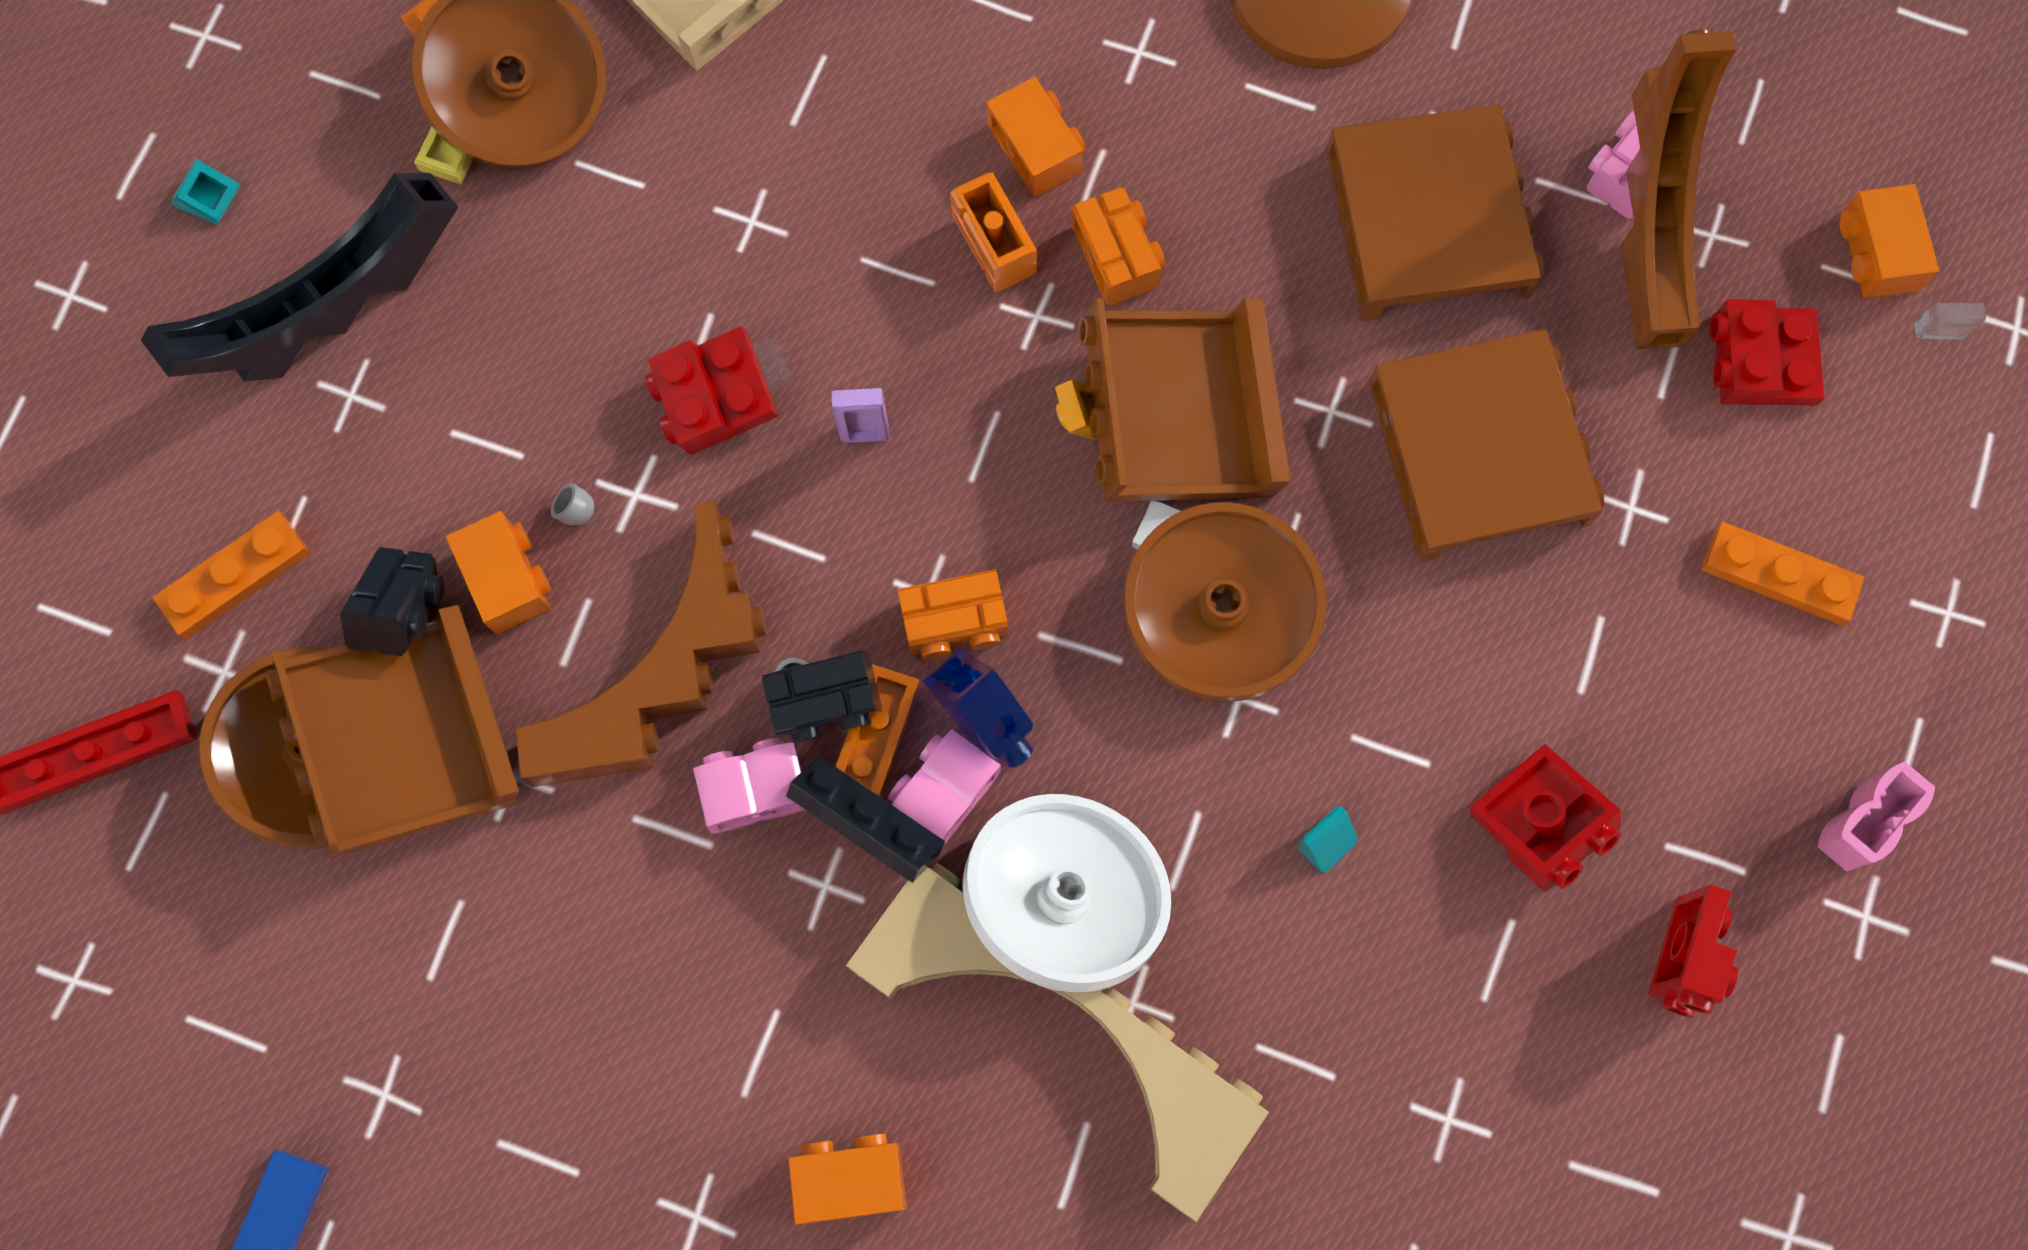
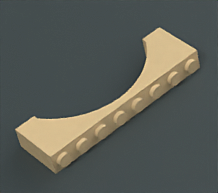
(1194, 1114)

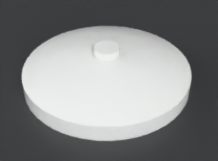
(1066, 893)

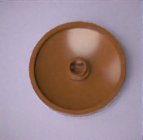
(1321, 31)
(509, 78)
(1225, 601)
(249, 763)

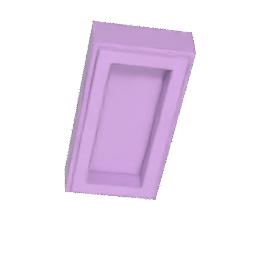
(860, 415)

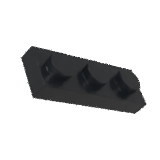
(865, 819)

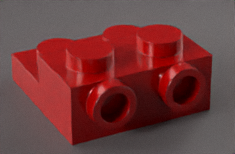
(1767, 354)
(710, 390)
(1548, 819)
(1692, 966)

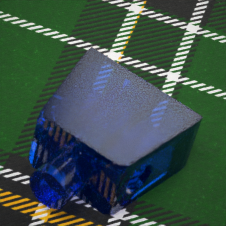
(982, 707)

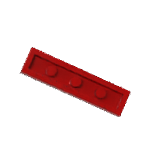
(94, 750)

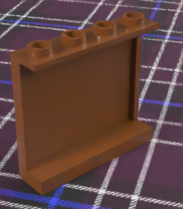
(1432, 208)
(1184, 403)
(1484, 442)
(392, 737)

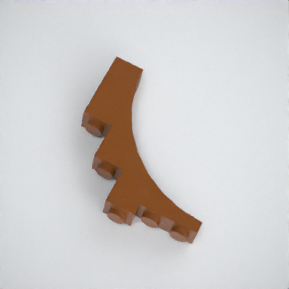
(1671, 122)
(613, 729)

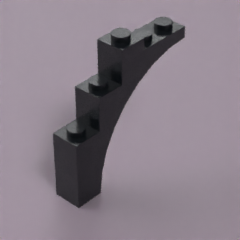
(319, 299)

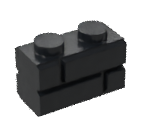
(391, 602)
(821, 695)

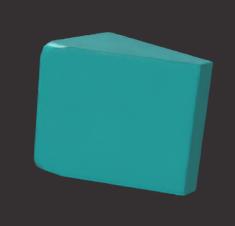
(205, 193)
(1329, 840)

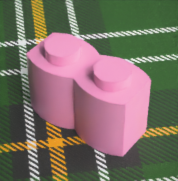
(946, 785)
(748, 786)
(1876, 817)

